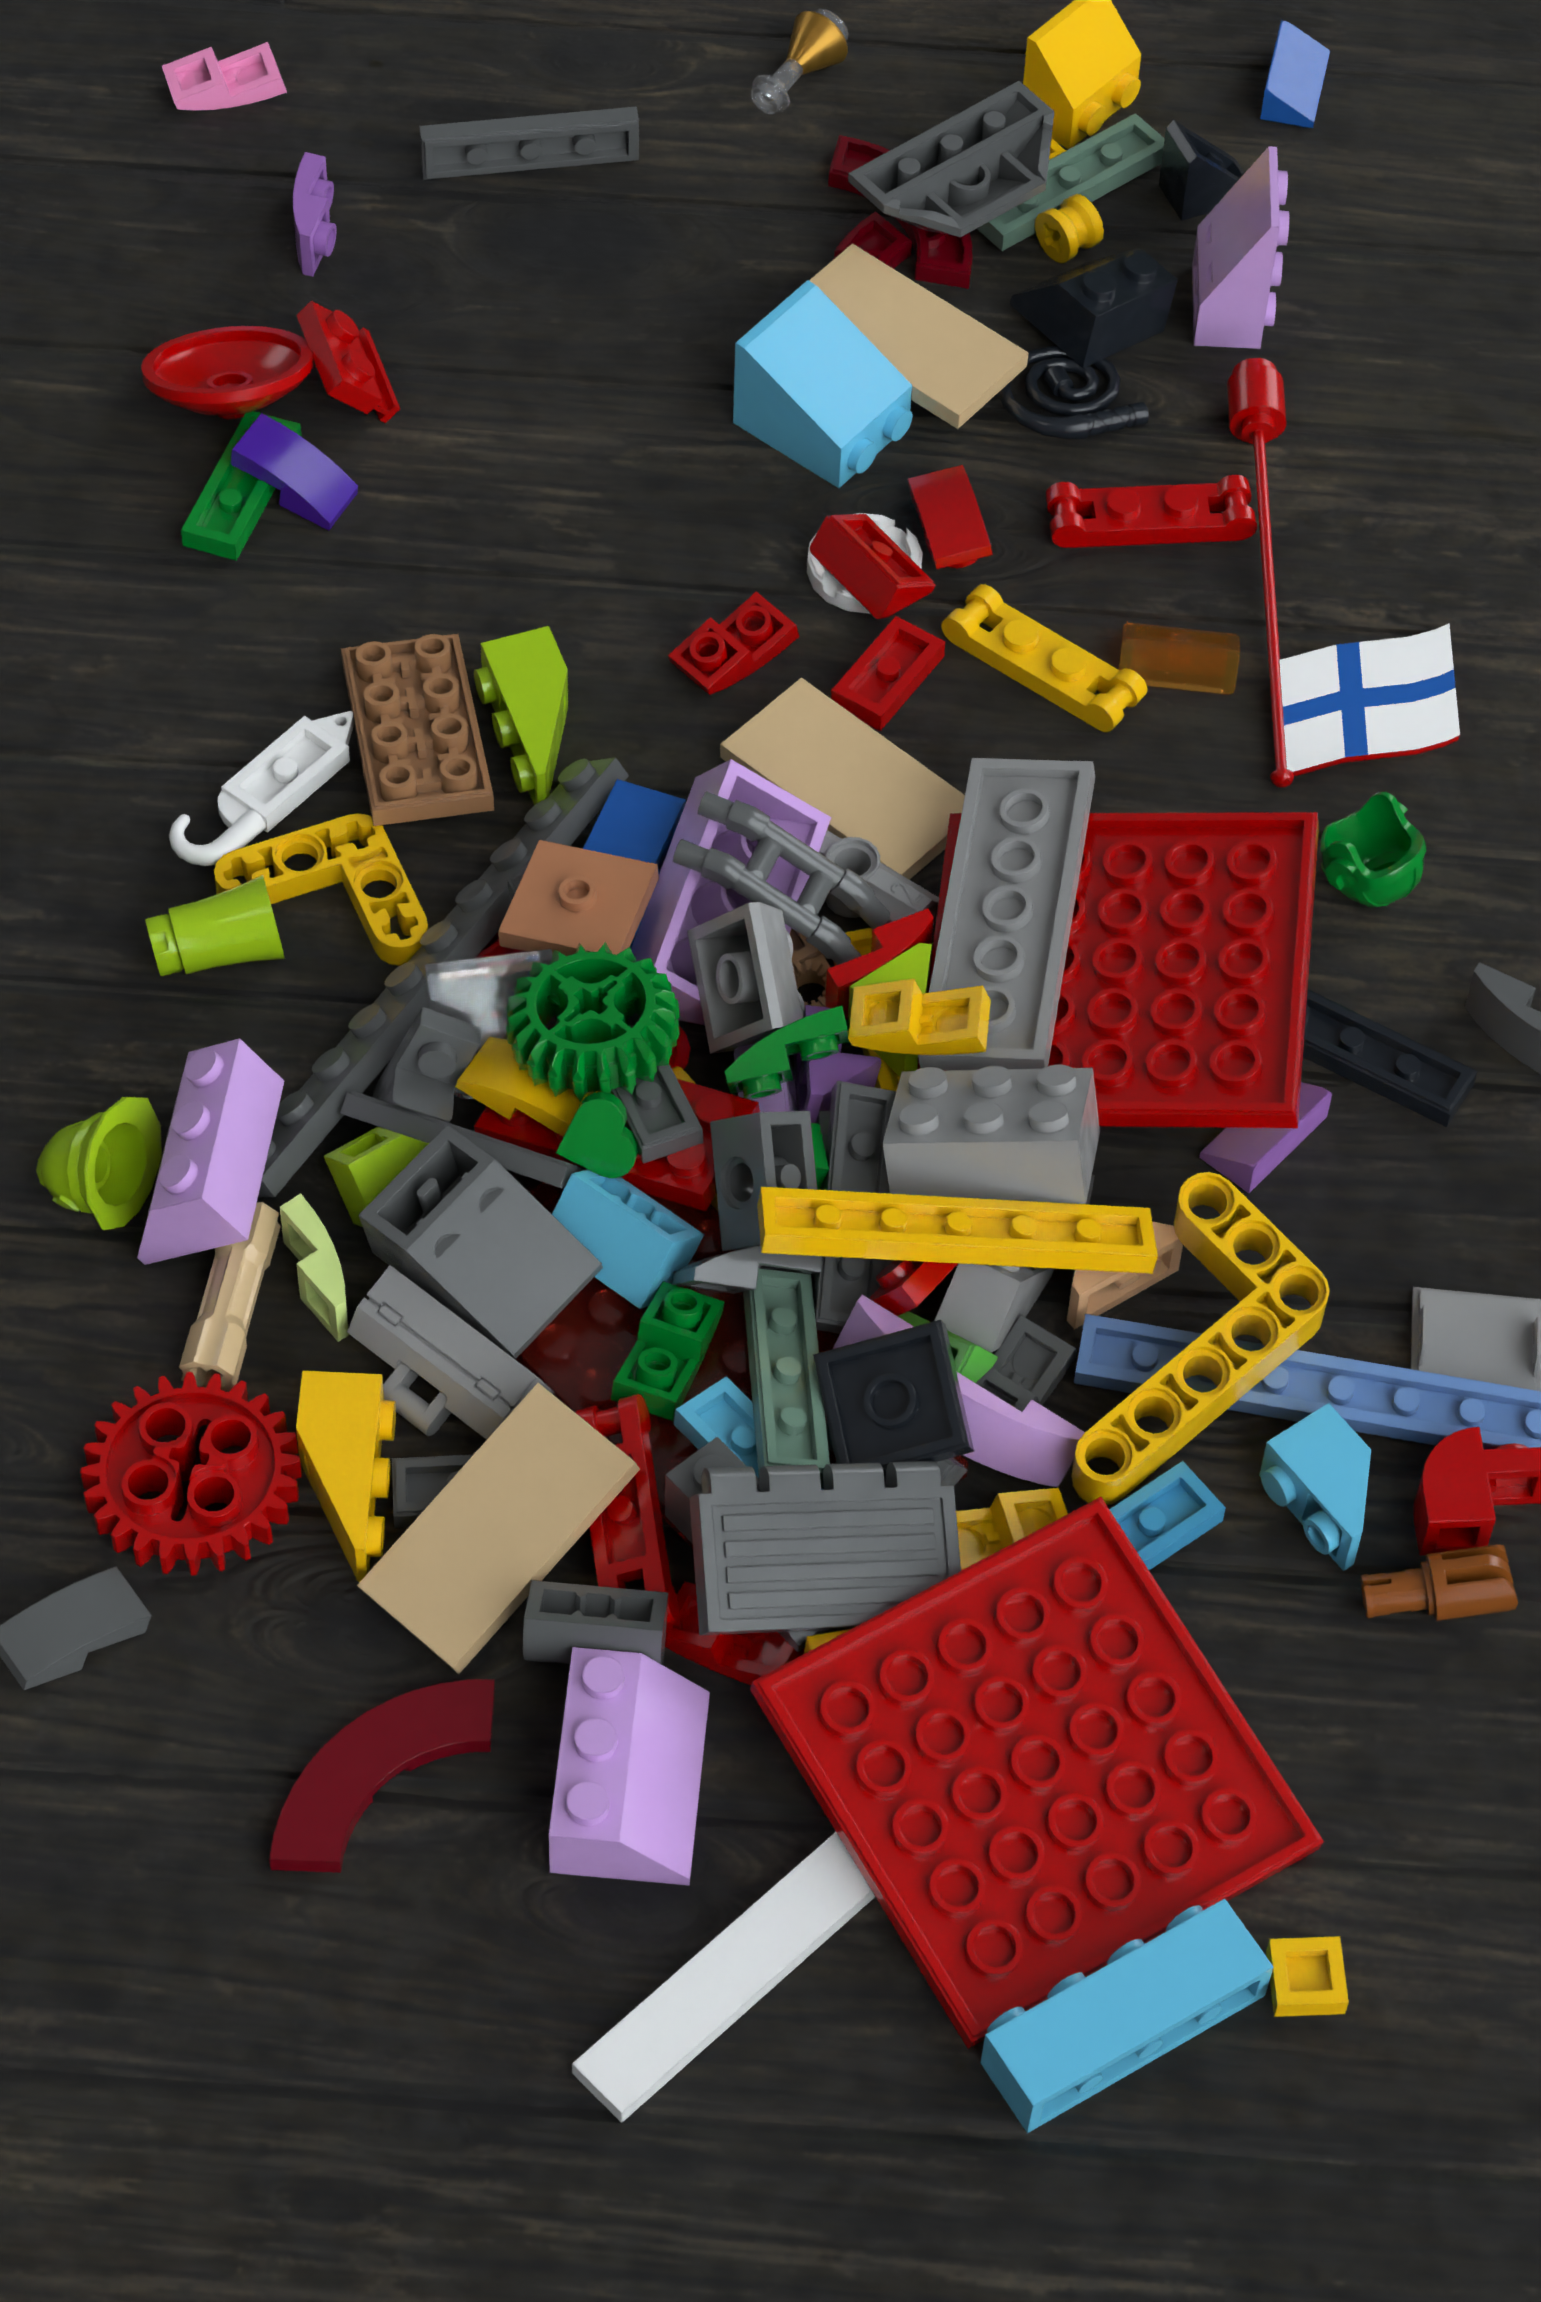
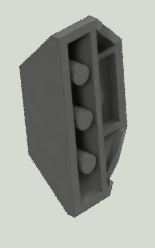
(965, 166)

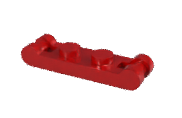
(1151, 513)
(630, 1531)

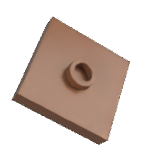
(577, 898)

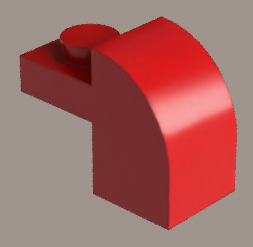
(1465, 1484)

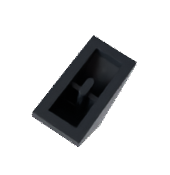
(1195, 172)

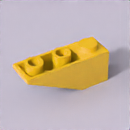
(340, 1451)

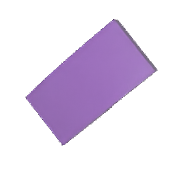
(311, 209)

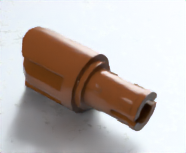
(1445, 1585)

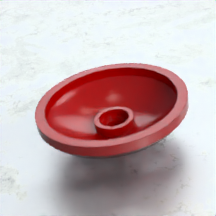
(228, 369)

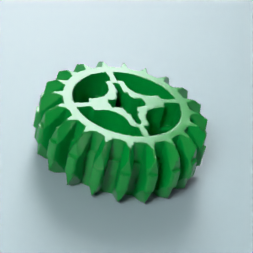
(592, 1002)

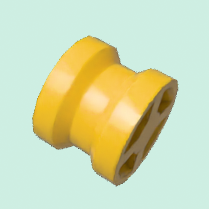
(1069, 228)

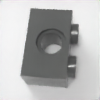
(754, 1154)

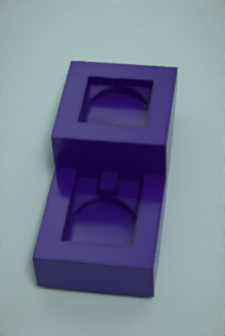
(307, 477)

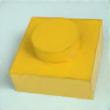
(1307, 1976)

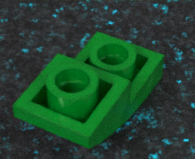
(766, 1063)
(668, 1349)

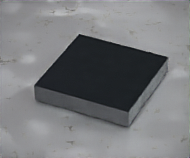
(894, 1398)

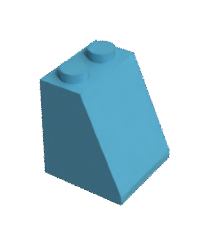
(818, 388)

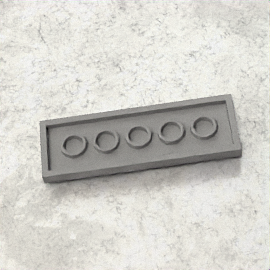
(1013, 902)

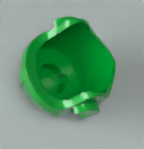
(1373, 853)

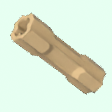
(220, 1332)

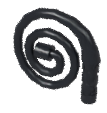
(1080, 417)

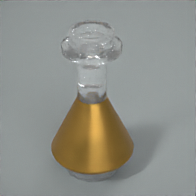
(815, 43)

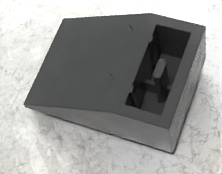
(478, 1242)

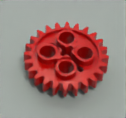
(250, 1482)

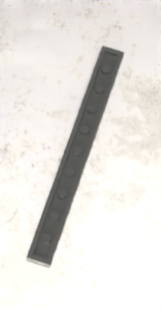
(379, 1028)

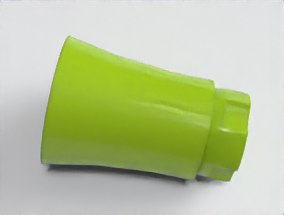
(216, 931)

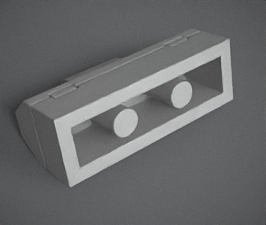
(432, 1342)

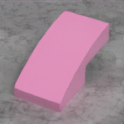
(211, 84)

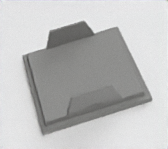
(1477, 1336)

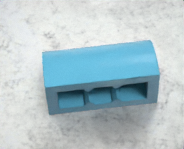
(627, 1233)

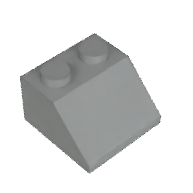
(745, 976)

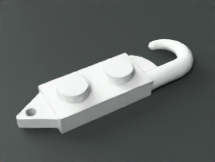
(272, 785)

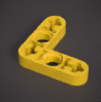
(350, 866)

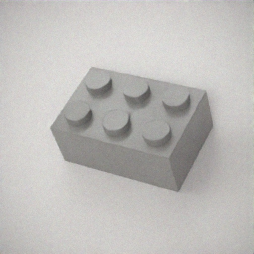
(994, 1134)

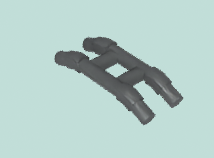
(752, 883)

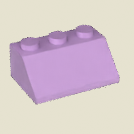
(212, 1153)
(627, 1770)

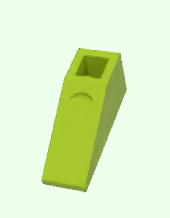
(529, 694)

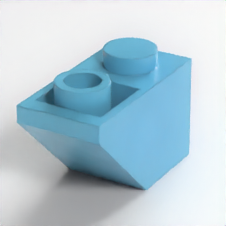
(1323, 1479)

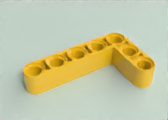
(1214, 1352)

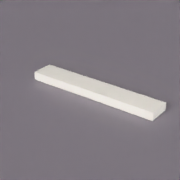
(724, 1980)

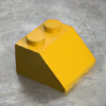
(1082, 68)

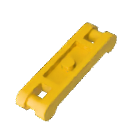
(1043, 660)

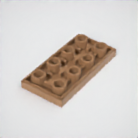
(417, 729)

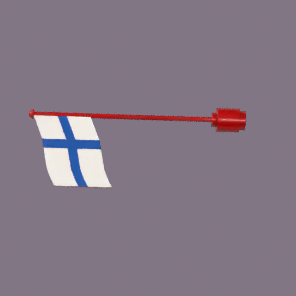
(1349, 696)

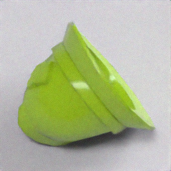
(105, 1162)

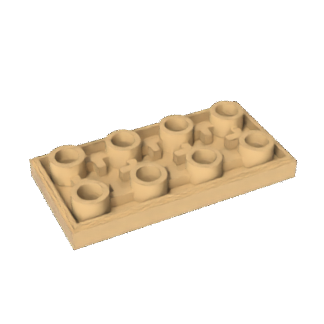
(935, 346)
(849, 774)
(498, 1527)

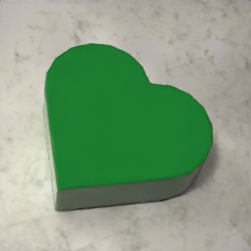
(599, 1137)

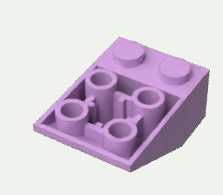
(1239, 260)

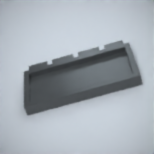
(815, 1554)

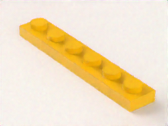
(956, 1230)

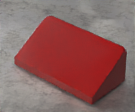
(869, 564)

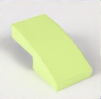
(319, 1266)

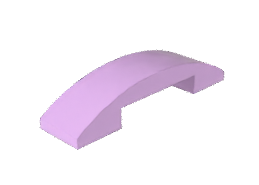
(1022, 1444)

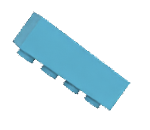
(1124, 2013)

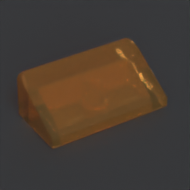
(1181, 657)

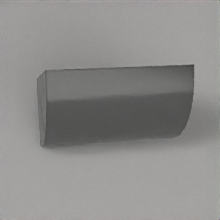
(592, 1618)

